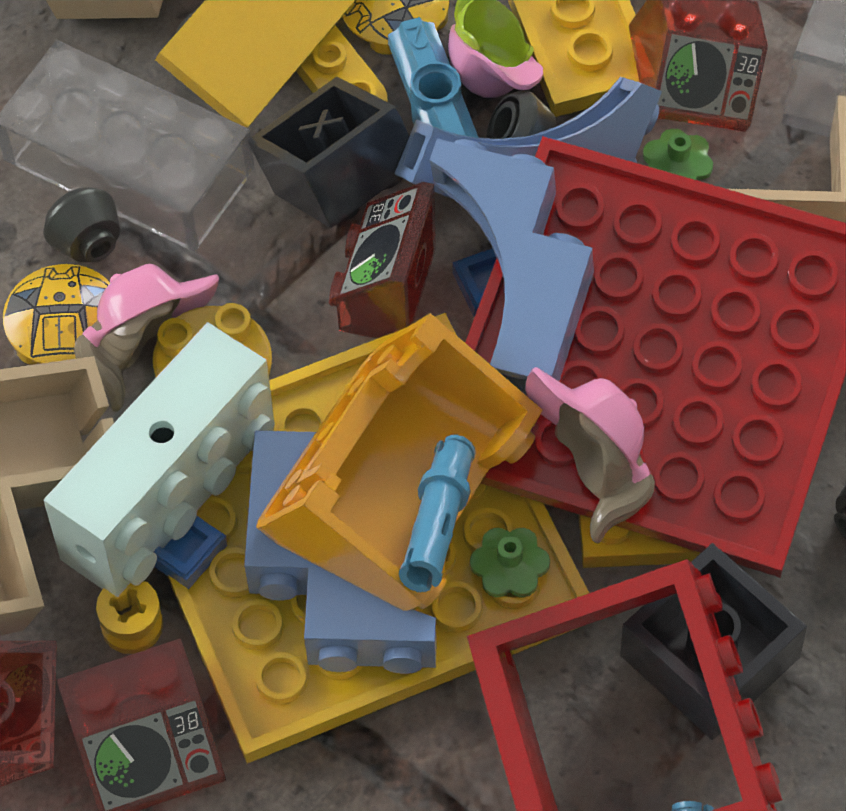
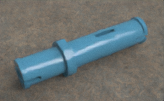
(442, 495)

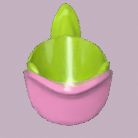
(491, 49)

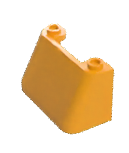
(359, 477)

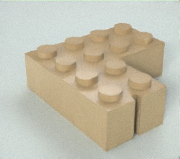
(40, 442)

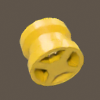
(135, 629)

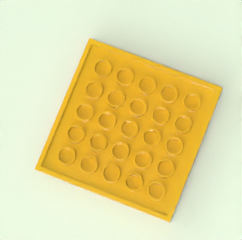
(258, 643)

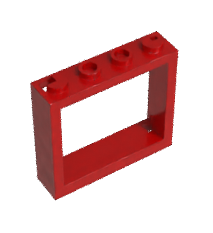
(716, 656)

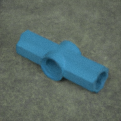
(429, 78)

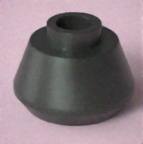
(519, 116)
(83, 224)

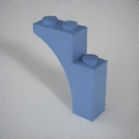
(609, 126)
(541, 273)
(341, 620)

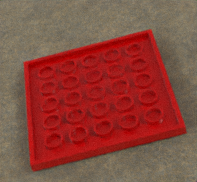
(719, 330)

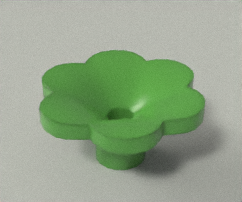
(680, 154)
(507, 571)

